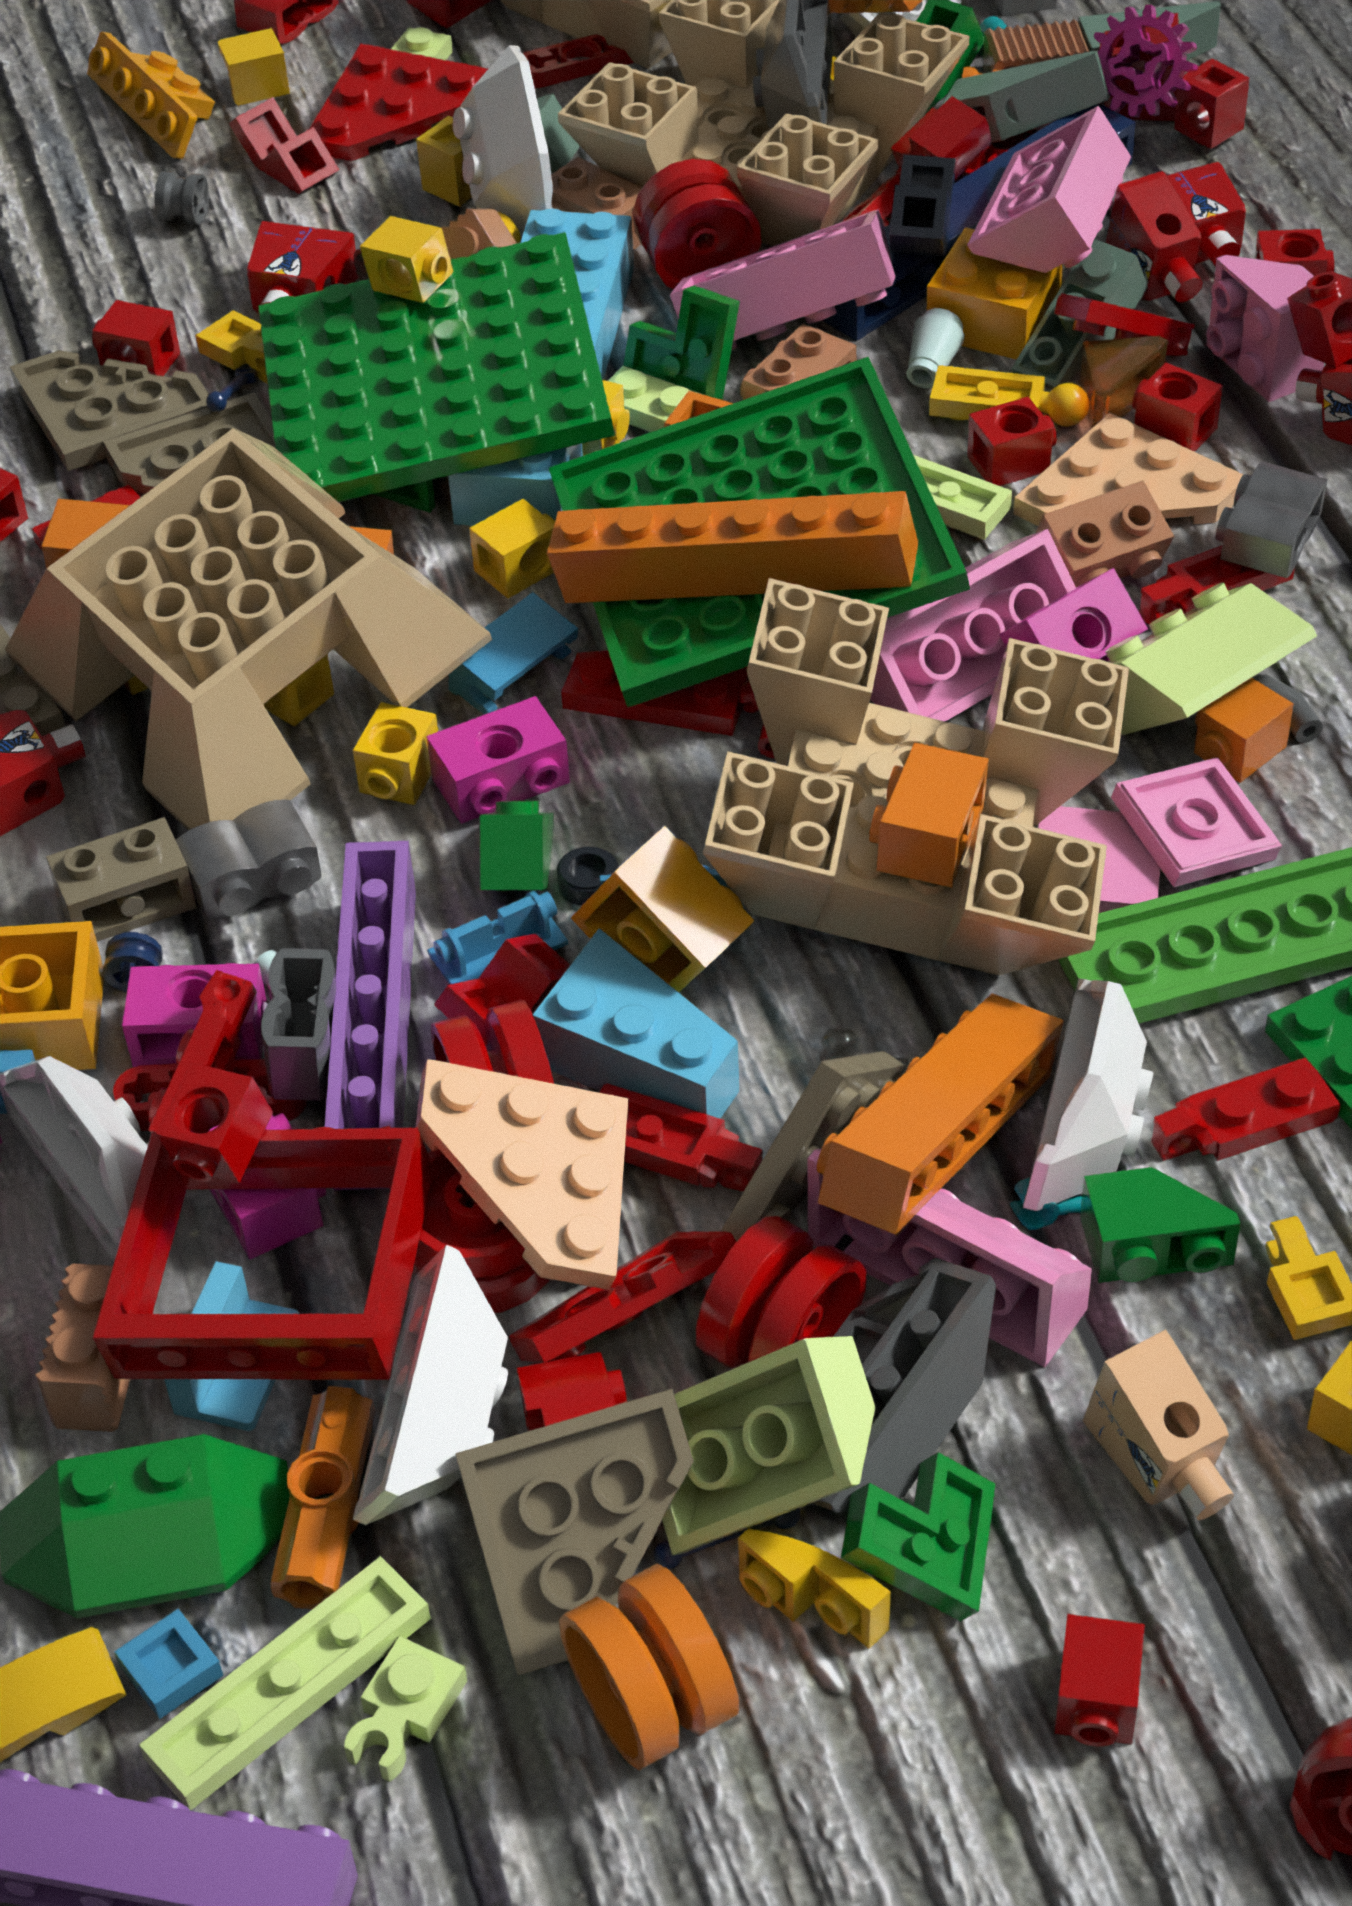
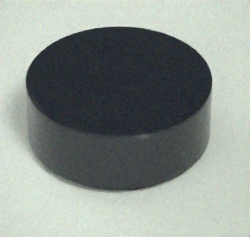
(580, 872)

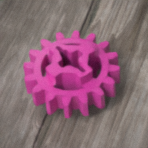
(1137, 39)

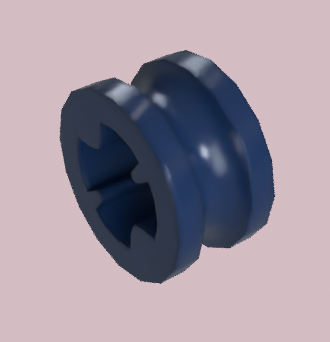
(129, 948)

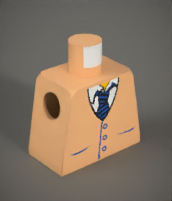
(1160, 1426)

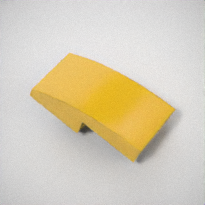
(798, 1574)
(55, 1689)

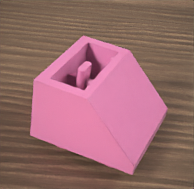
(1254, 323)

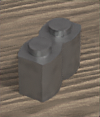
(1271, 518)
(249, 858)

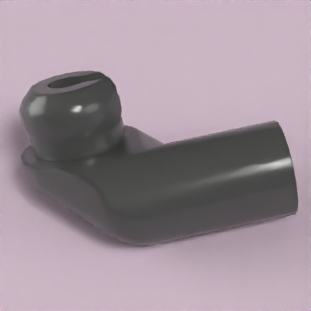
(1304, 721)

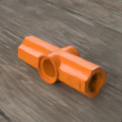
(319, 1530)

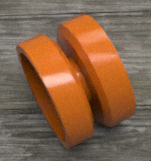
(649, 1666)

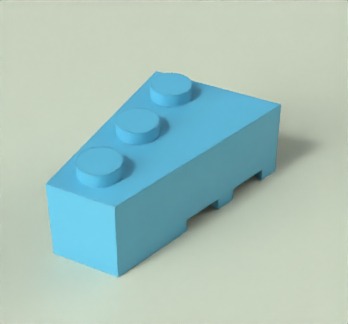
(634, 1031)

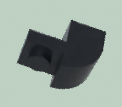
(922, 206)

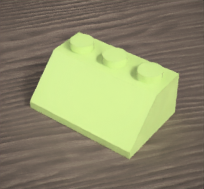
(1204, 653)
(770, 1439)

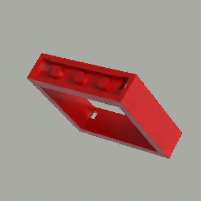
(268, 1345)

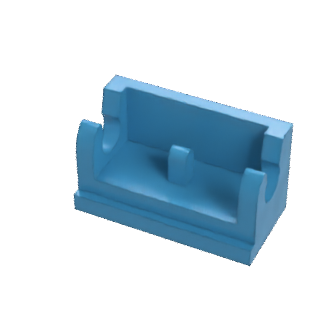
(518, 643)

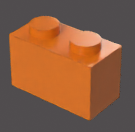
(929, 814)

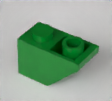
(516, 847)
(1153, 1226)

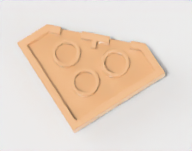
(1123, 454)
(536, 1160)

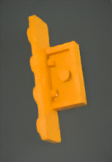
(150, 92)

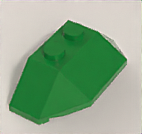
(143, 1524)

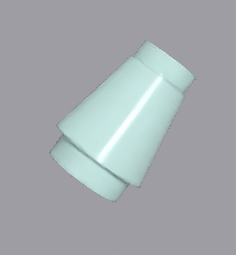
(934, 343)

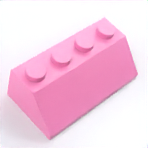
(1054, 196)
(802, 277)
(951, 650)
(1037, 1287)

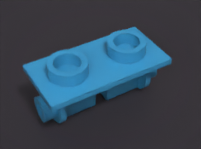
(469, 948)

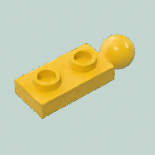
(967, 390)

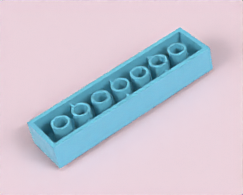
(604, 267)

